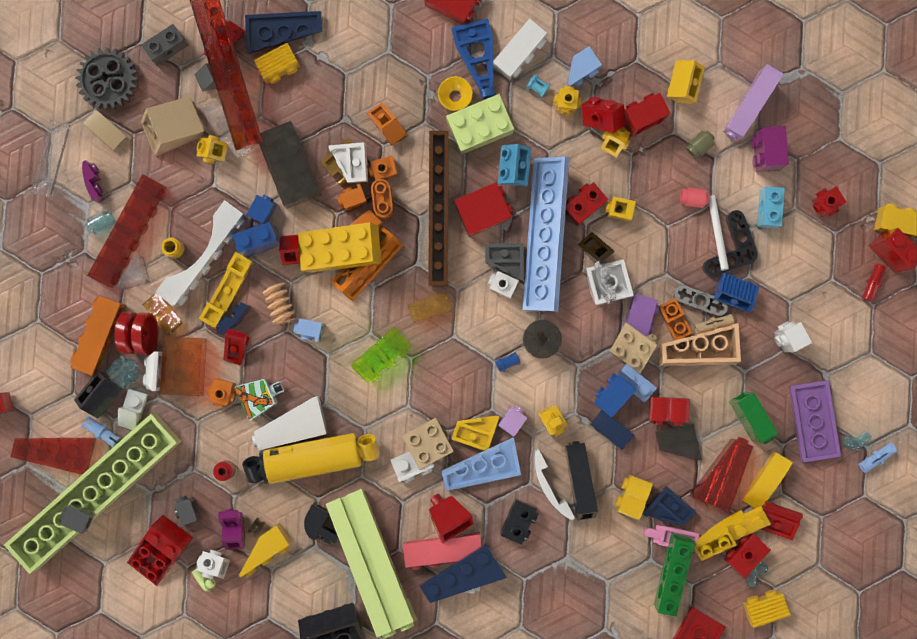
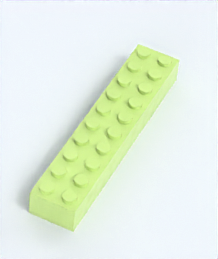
(94, 491)

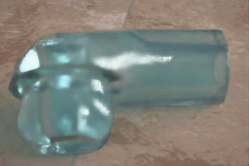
(856, 442)
(752, 577)

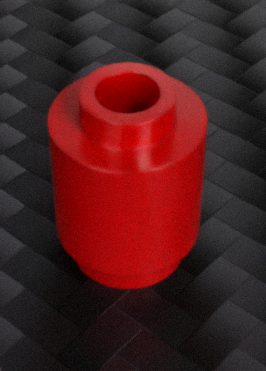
(228, 466)

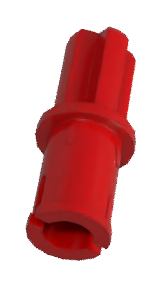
(874, 282)

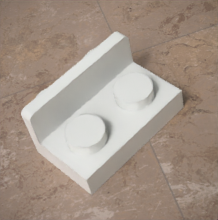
(406, 467)

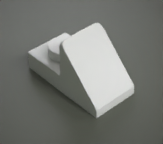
(132, 410)

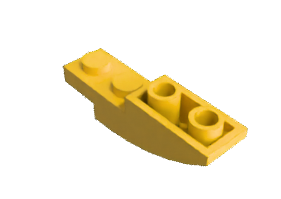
(726, 532)

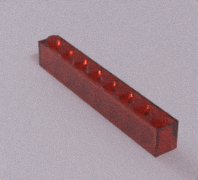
(226, 73)

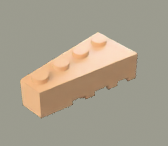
(706, 348)

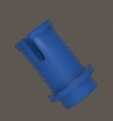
(507, 362)

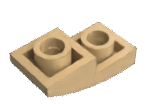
(104, 130)

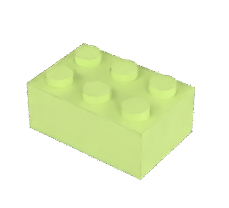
(480, 124)

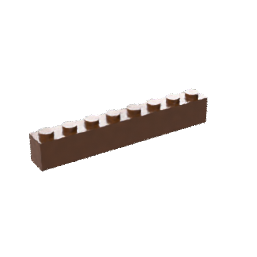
(438, 208)

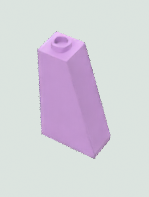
(752, 102)

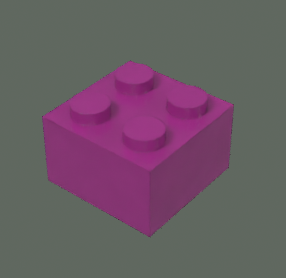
(770, 149)

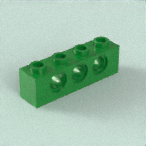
(674, 574)

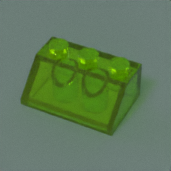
(381, 355)

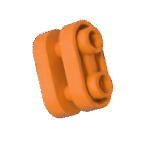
(382, 199)

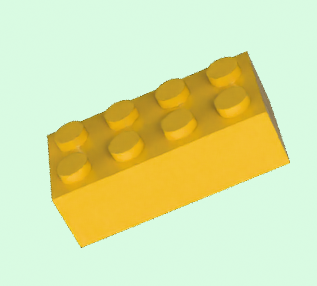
(339, 247)

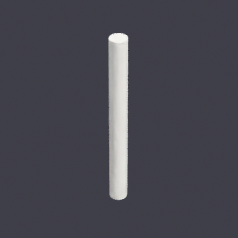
(718, 233)

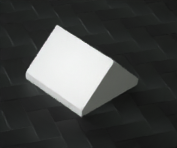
(618, 279)

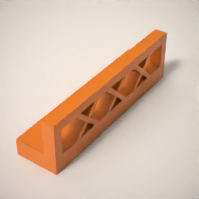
(360, 277)

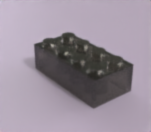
(289, 165)

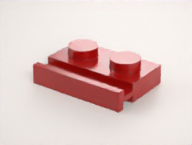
(783, 520)

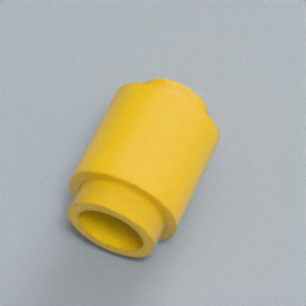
(167, 246)

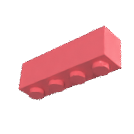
(433, 552)

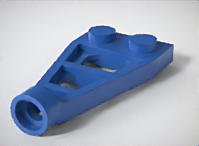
(471, 34)

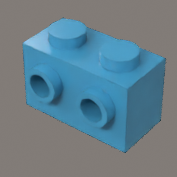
(514, 165)

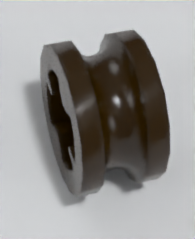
(256, 527)

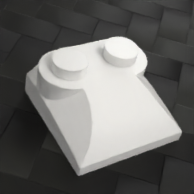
(153, 365)

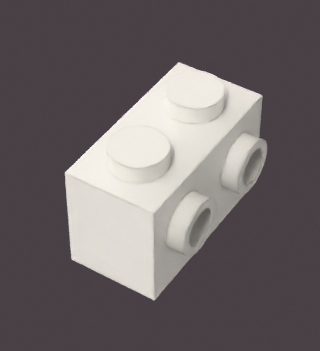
(791, 336)

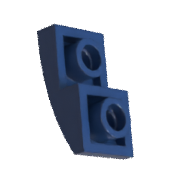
(228, 323)
(612, 429)

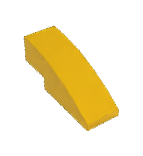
(767, 480)

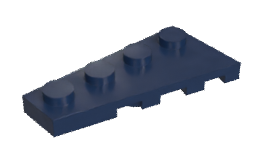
(279, 28)
(466, 574)

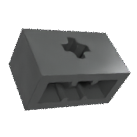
(164, 45)

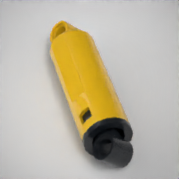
(310, 458)

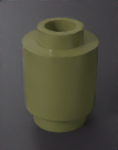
(700, 144)

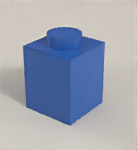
(261, 209)

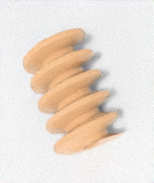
(278, 304)

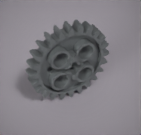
(110, 95)

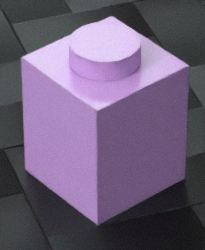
(513, 420)

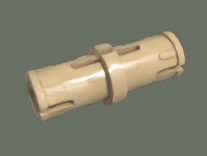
(713, 323)

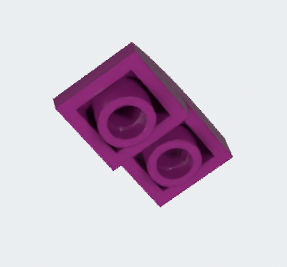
(90, 177)

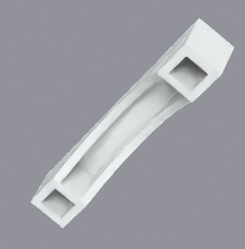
(225, 222)

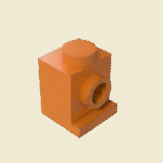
(389, 172)
(352, 198)

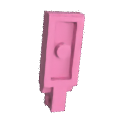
(662, 534)

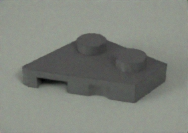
(506, 258)

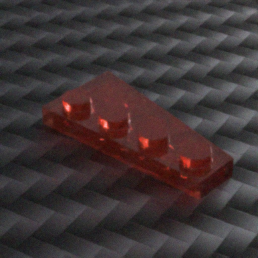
(60, 453)

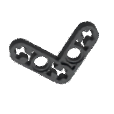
(740, 247)

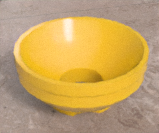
(455, 84)

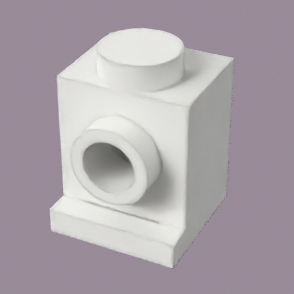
(506, 291)

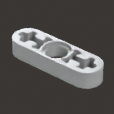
(688, 290)

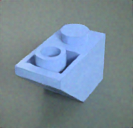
(583, 65)

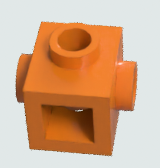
(226, 387)

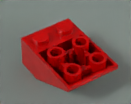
(159, 549)

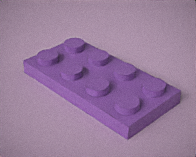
(814, 421)

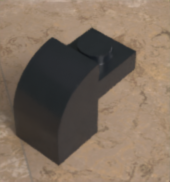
(315, 526)

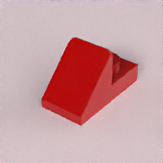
(235, 346)

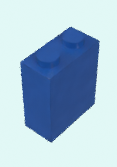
(257, 239)

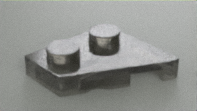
(679, 441)

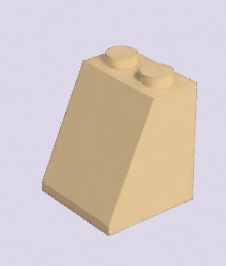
(172, 125)

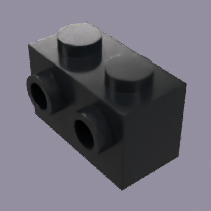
(97, 394)
(518, 521)

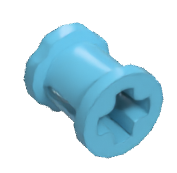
(538, 86)

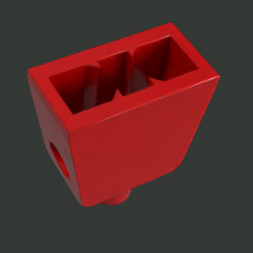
(449, 517)

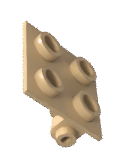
(634, 347)
(427, 443)

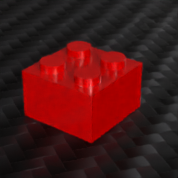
(645, 114)

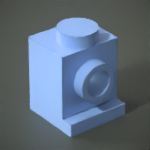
(309, 329)

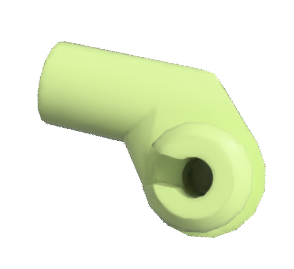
(205, 583)

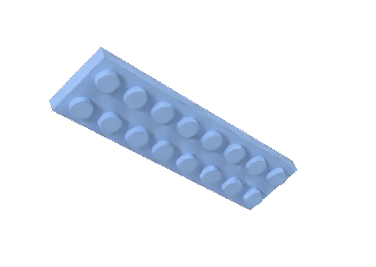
(546, 234)

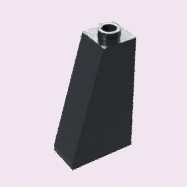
(581, 481)

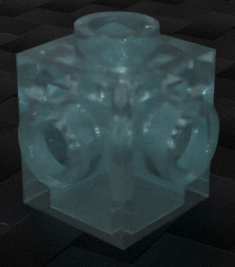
(123, 372)

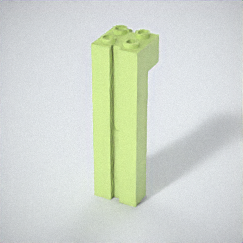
(371, 564)

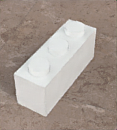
(520, 50)

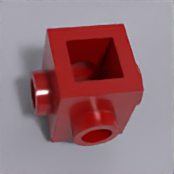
(828, 201)

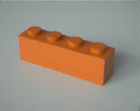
(97, 335)

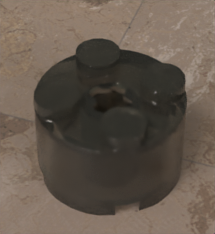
(534, 347)

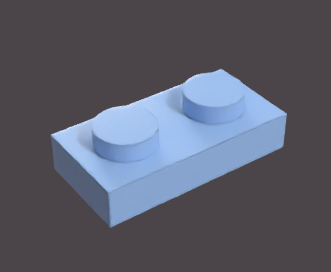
(645, 388)

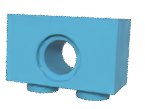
(770, 207)

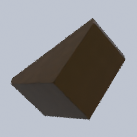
(595, 248)

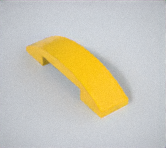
(227, 290)

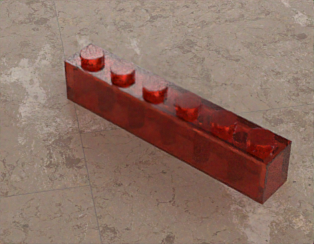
(127, 231)

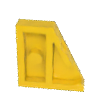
(476, 431)

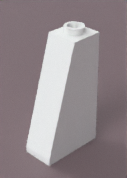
(296, 425)

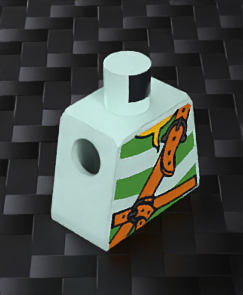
(258, 396)

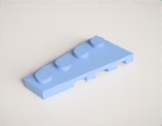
(487, 466)

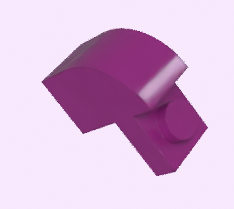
(232, 529)

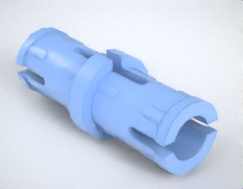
(101, 431)
(878, 457)

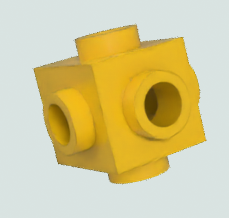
(567, 107)
(615, 142)
(211, 149)

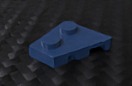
(669, 508)

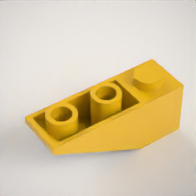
(268, 544)

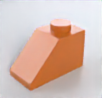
(386, 123)

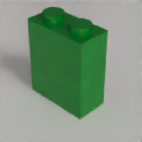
(753, 417)

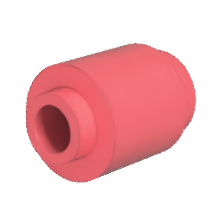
(694, 197)

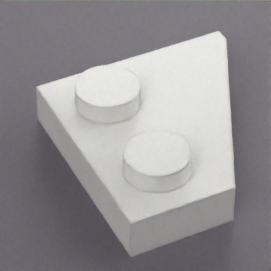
(352, 161)

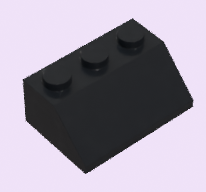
(333, 624)

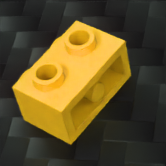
(686, 81)

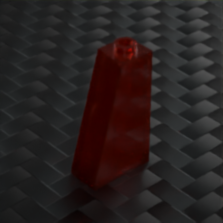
(724, 476)

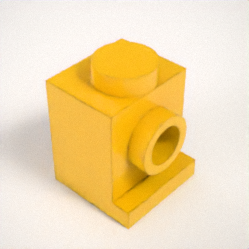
(626, 205)

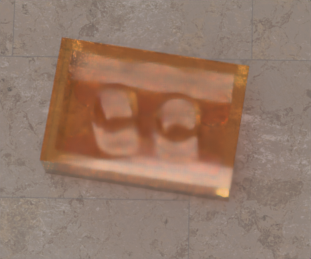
(183, 366)

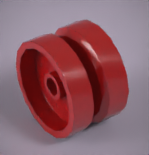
(136, 333)

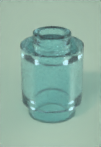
(100, 222)

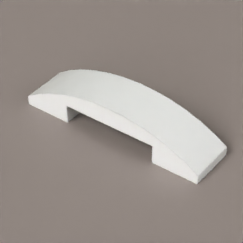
(562, 506)

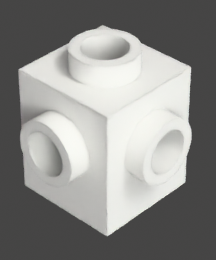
(212, 564)

